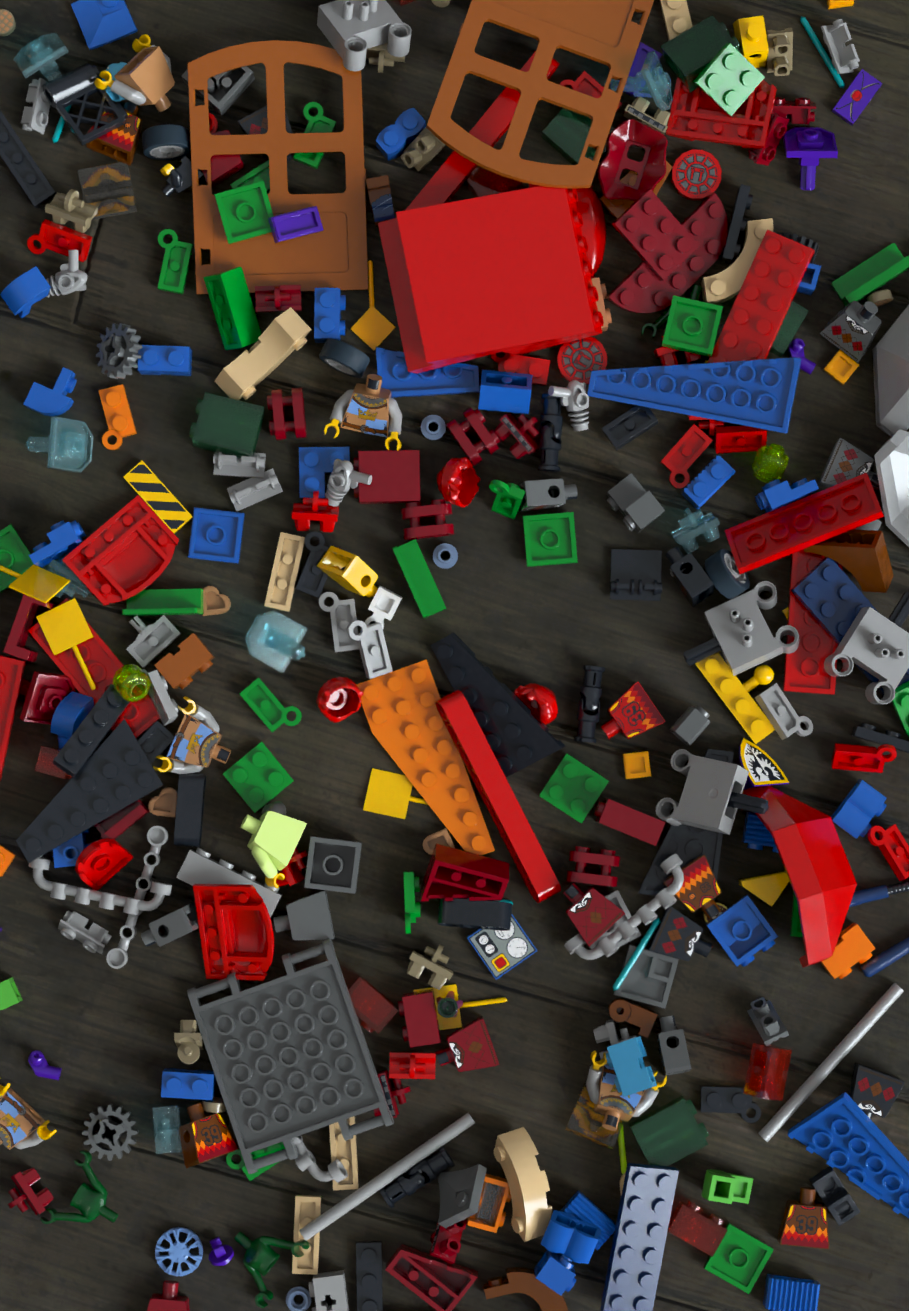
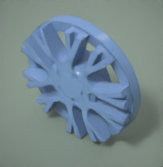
(179, 1251)

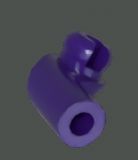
(796, 349)
(41, 1067)

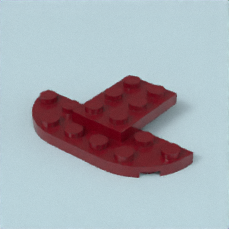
(670, 251)

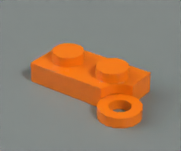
(117, 415)

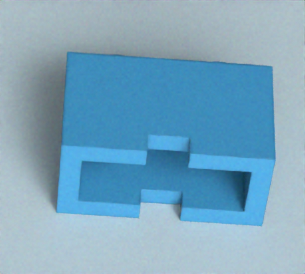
(629, 1066)

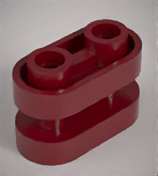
(279, 426)
(487, 439)
(415, 512)
(605, 859)

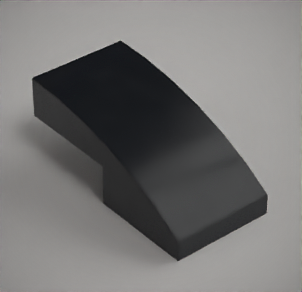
(834, 1195)

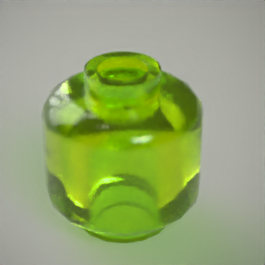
(770, 463)
(131, 682)

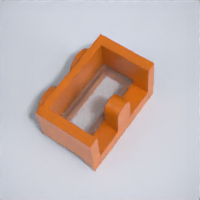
(491, 1205)

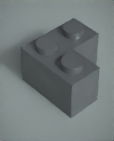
(225, 87)
(634, 503)

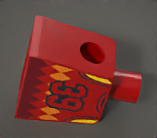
(632, 714)

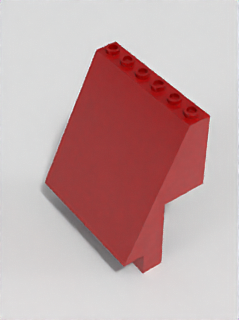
(490, 276)

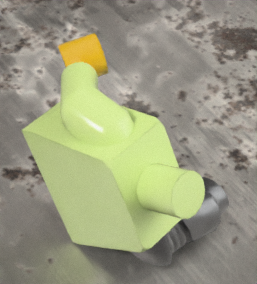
(273, 839)

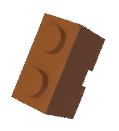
(184, 664)

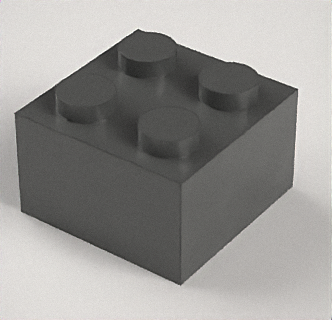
(333, 864)

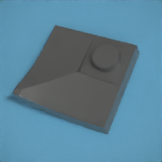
(649, 978)
(460, 1194)

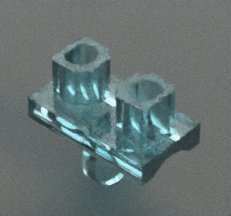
(694, 525)
(74, 585)
(166, 1128)

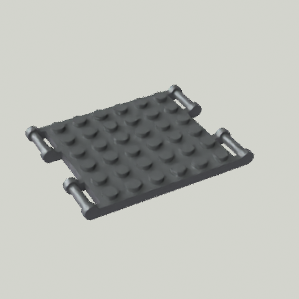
(289, 1056)

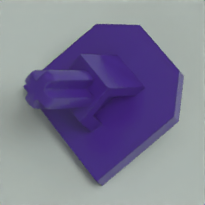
(809, 146)

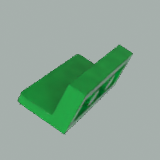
(871, 274)
(233, 308)
(419, 578)
(165, 602)

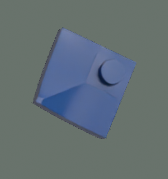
(103, 21)

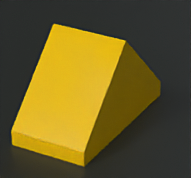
(766, 886)

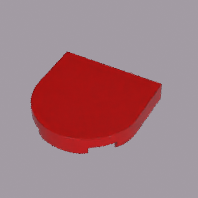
(101, 862)

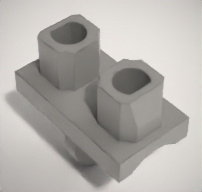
(609, 1032)

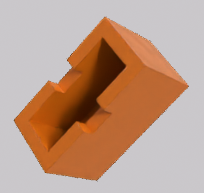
(849, 950)

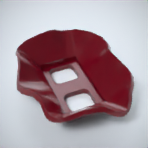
(649, 170)

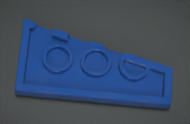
(447, 380)

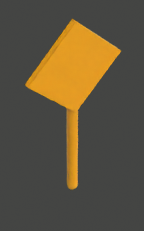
(372, 325)

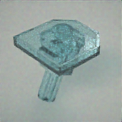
(41, 56)
(649, 82)
(67, 445)
(276, 640)

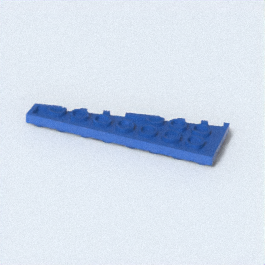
(732, 391)
(857, 1148)

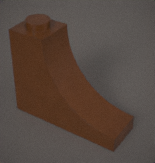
(861, 554)

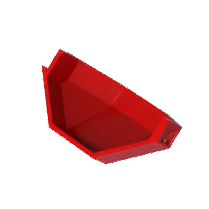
(814, 867)

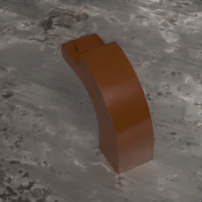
(524, 1281)

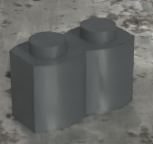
(690, 724)

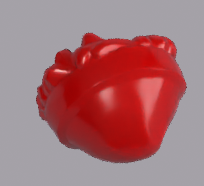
(458, 481)
(339, 699)
(539, 700)

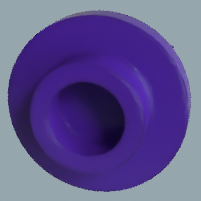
(221, 1253)

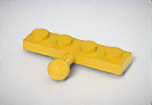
(736, 694)

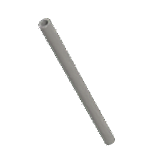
(830, 1062)
(386, 1176)

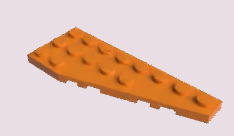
(411, 731)

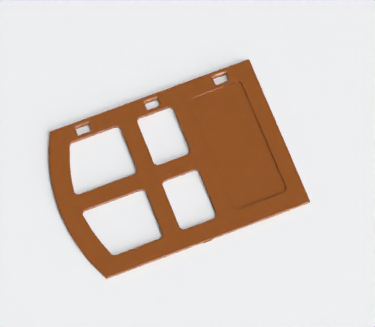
(585, 27)
(315, 260)

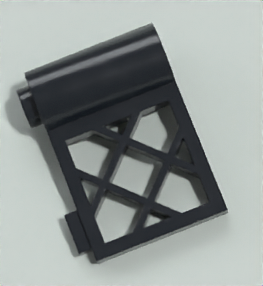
(71, 89)

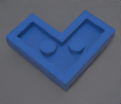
(314, 464)

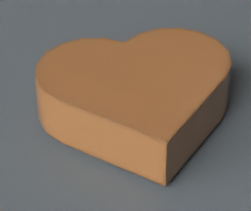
(214, 602)
(165, 803)
(441, 837)

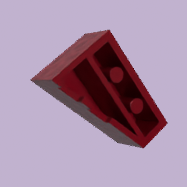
(464, 875)
(431, 1277)

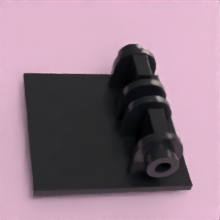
(636, 575)

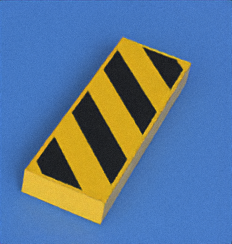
(158, 497)

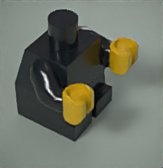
(178, 178)

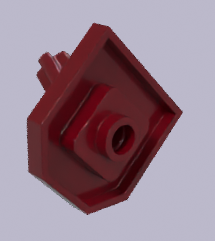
(43, 696)

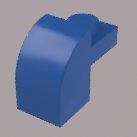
(25, 292)
(49, 401)
(70, 715)

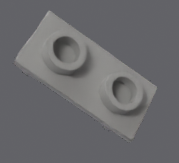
(843, 57)
(36, 116)
(242, 467)
(254, 490)
(75, 928)

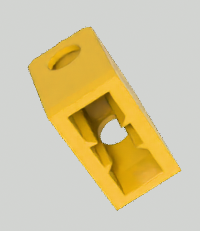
(753, 39)
(355, 577)

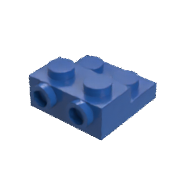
(780, 494)
(63, 539)
(742, 931)

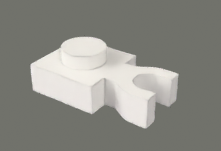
(383, 605)

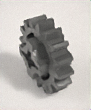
(118, 351)
(100, 1136)

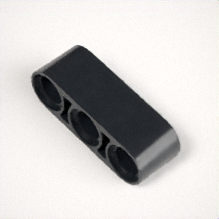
(190, 809)
(475, 914)

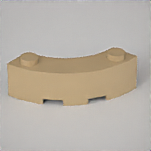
(728, 283)
(274, 345)
(526, 1183)

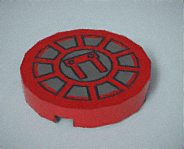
(696, 174)
(581, 357)

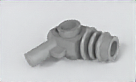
(69, 278)
(575, 400)
(342, 479)

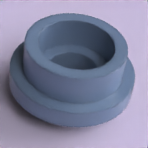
(429, 434)
(453, 556)
(298, 1290)

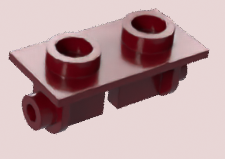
(799, 109)
(776, 131)

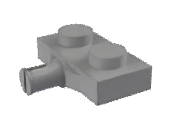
(152, 639)

